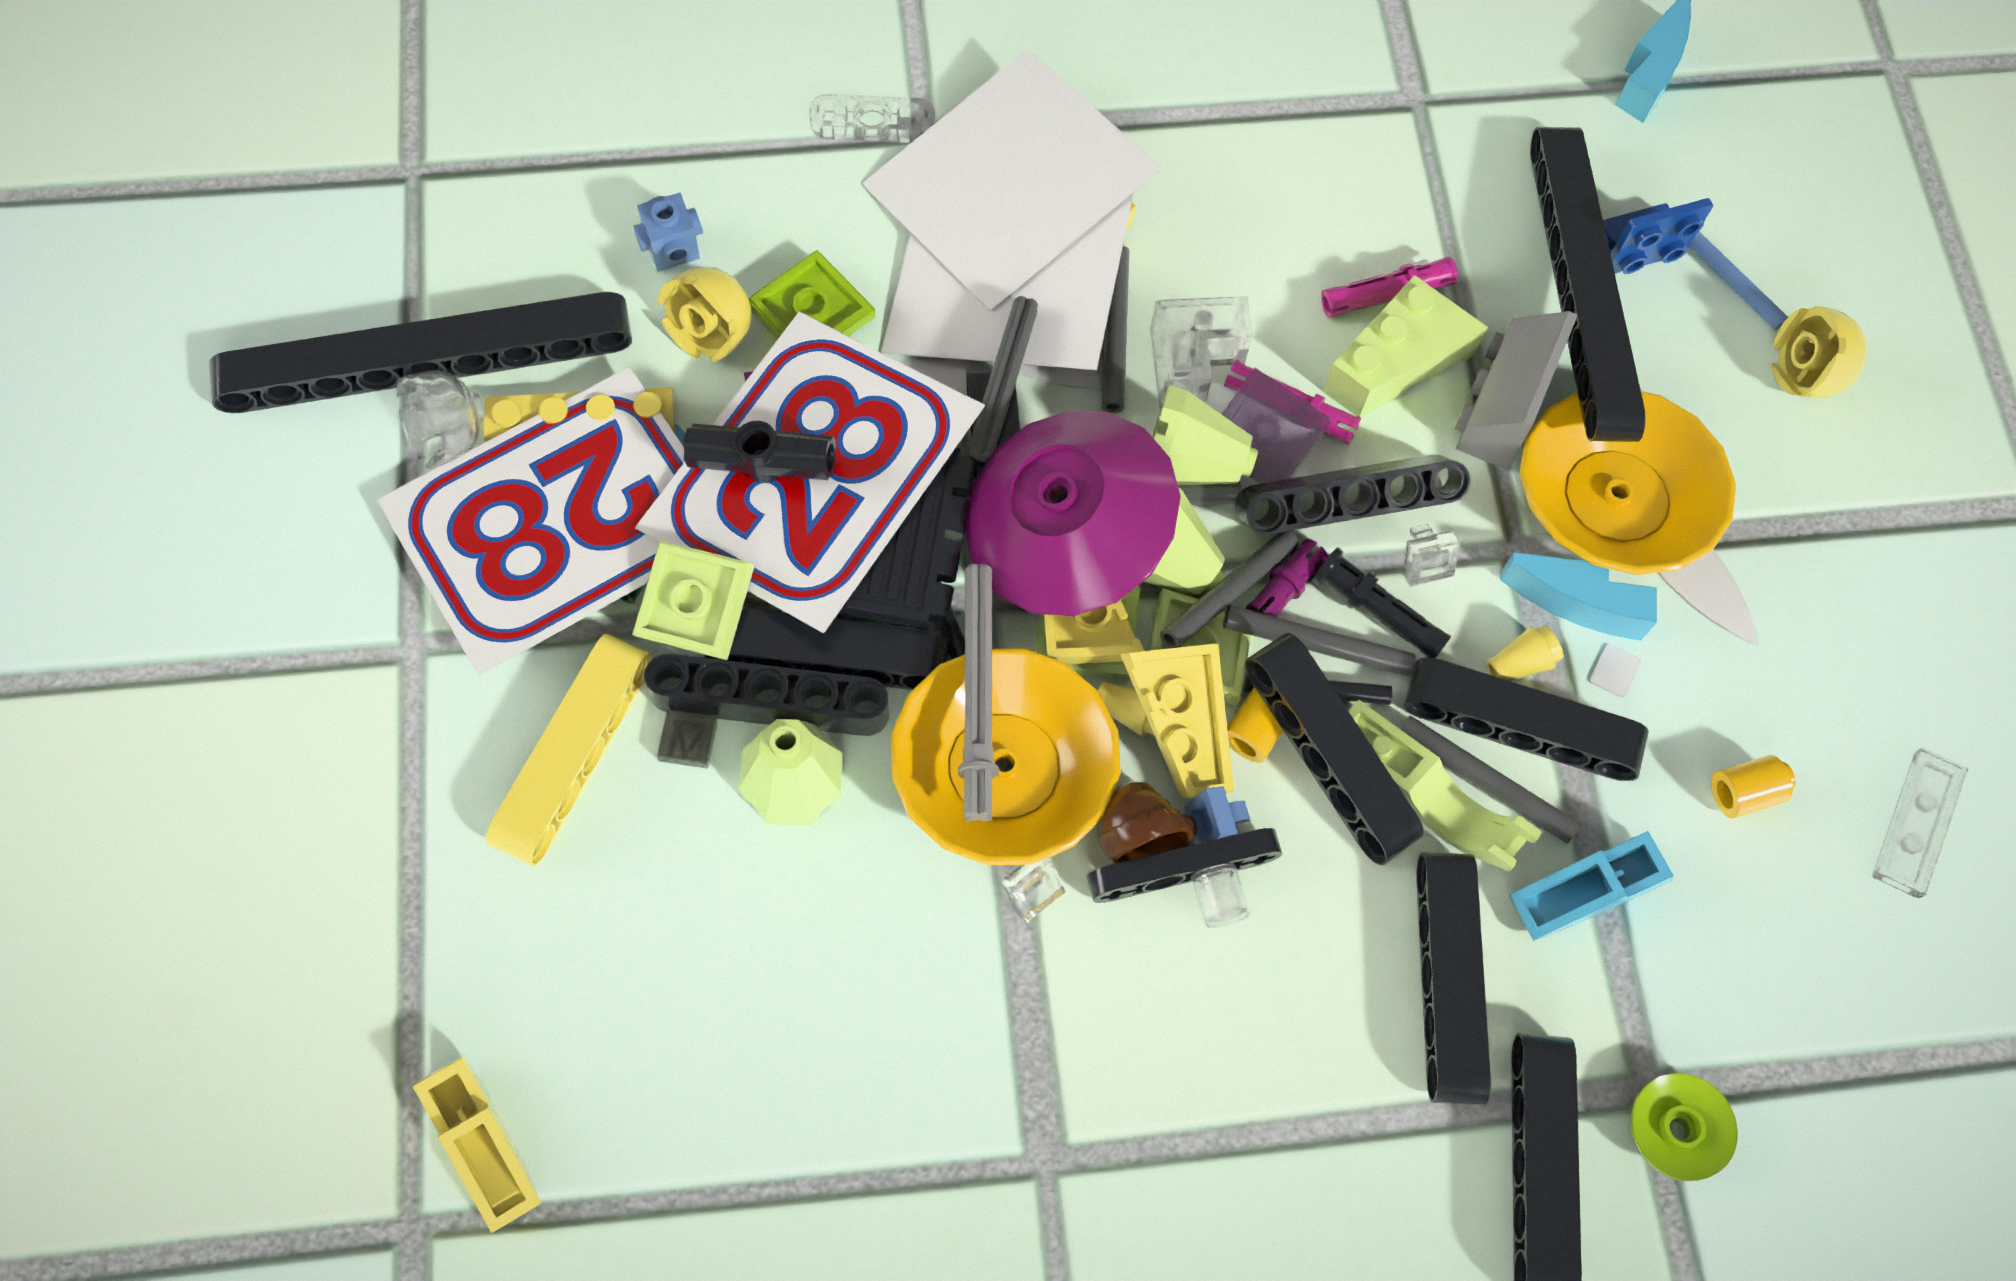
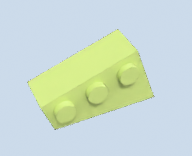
(1402, 346)

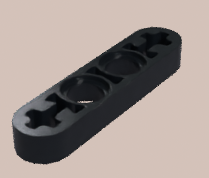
(1179, 865)

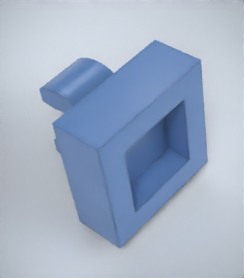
(1215, 815)

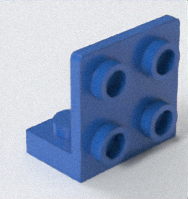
(1654, 234)

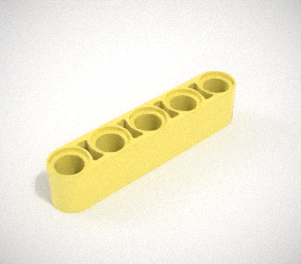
(568, 750)

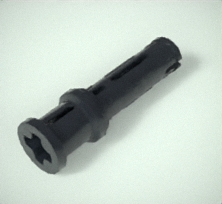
(1362, 591)

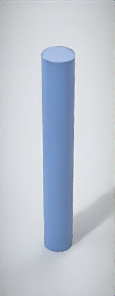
(1738, 281)

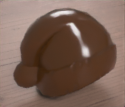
(1142, 824)

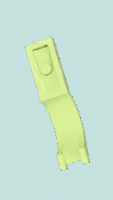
(1439, 800)

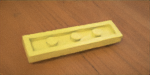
(509, 411)

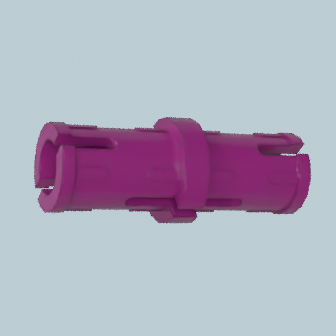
(1289, 580)

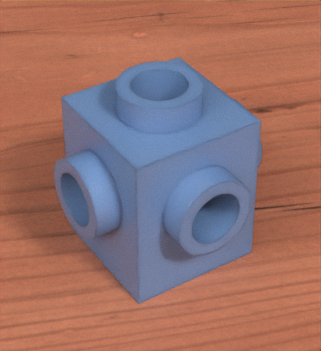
(668, 231)

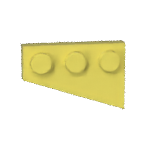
(1091, 636)
(1186, 713)

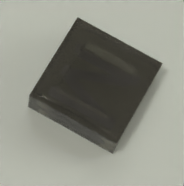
(687, 739)

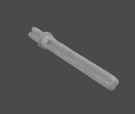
(978, 754)

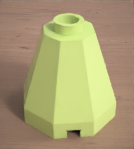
(1202, 441)
(1192, 558)
(791, 772)

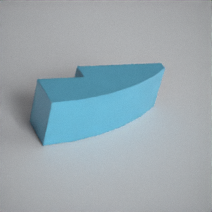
(1655, 61)
(1583, 594)
(1592, 886)

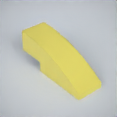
(477, 1143)

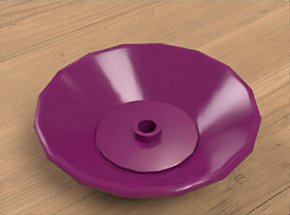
(1093, 542)

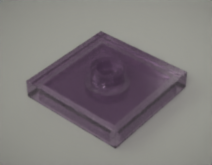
(1280, 423)

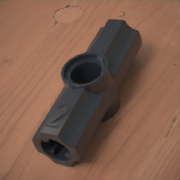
(785, 453)

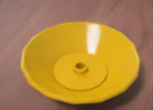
(1671, 485)
(1042, 723)

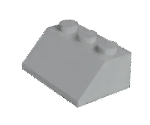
(1513, 386)

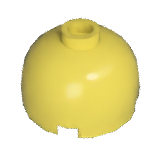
(705, 312)
(1818, 352)

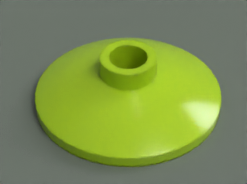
(1706, 1120)

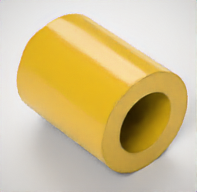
(1253, 729)
(1752, 786)

